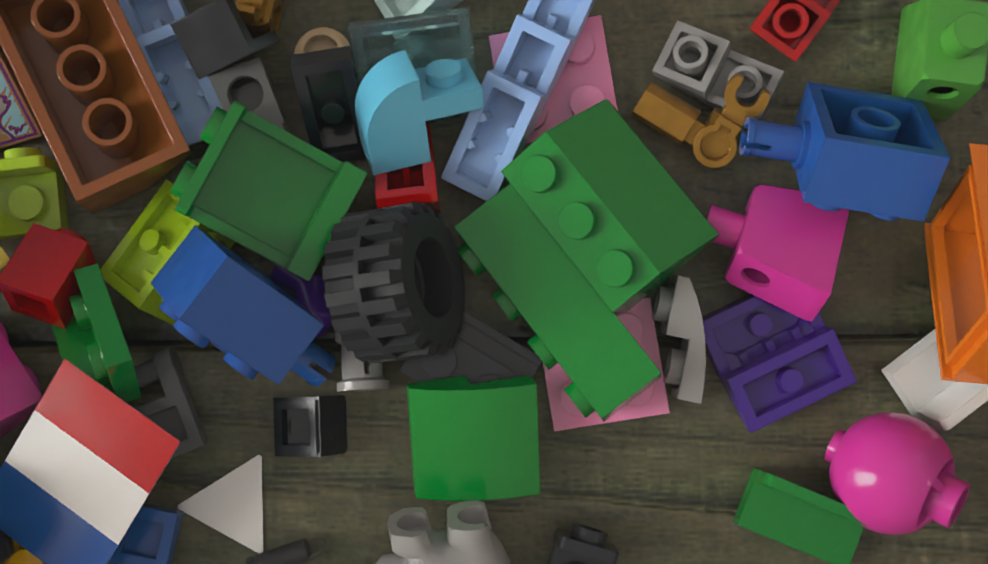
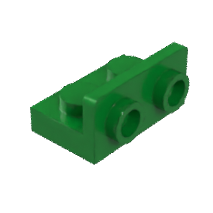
(96, 338)

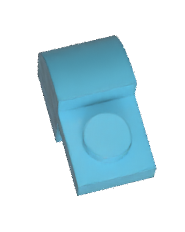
(399, 100)

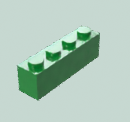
(557, 303)

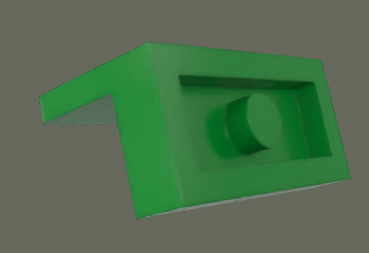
(798, 518)

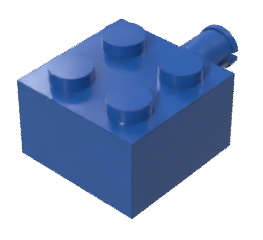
(856, 151)
(240, 312)

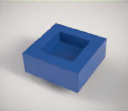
(150, 537)

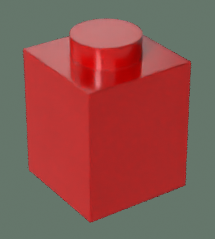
(42, 274)

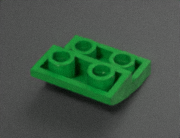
(474, 439)

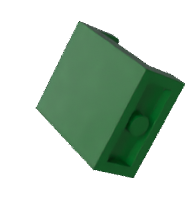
(267, 189)

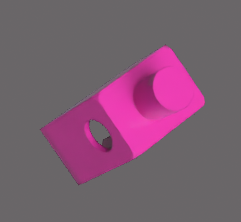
(782, 248)

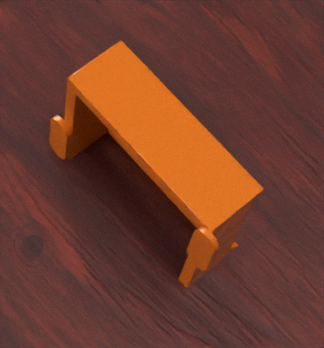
(959, 274)

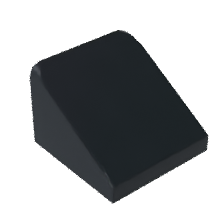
(310, 426)

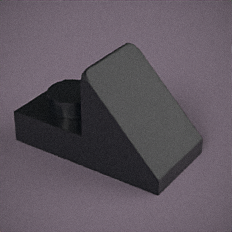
(327, 95)

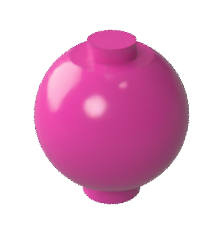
(895, 474)

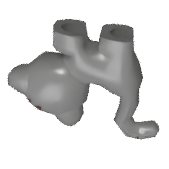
(465, 541)

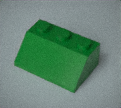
(610, 204)

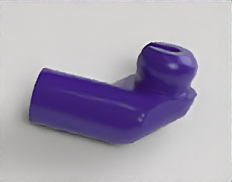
(308, 293)

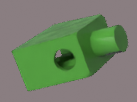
(941, 48)

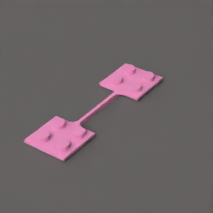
(580, 86)

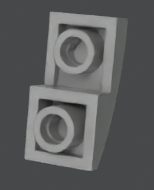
(704, 63)
(682, 318)

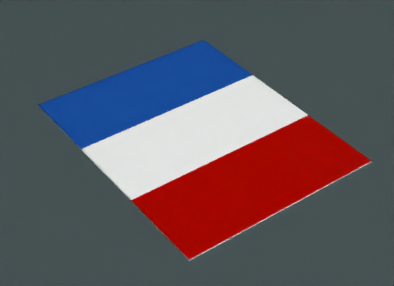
(80, 471)

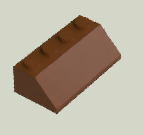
(92, 96)

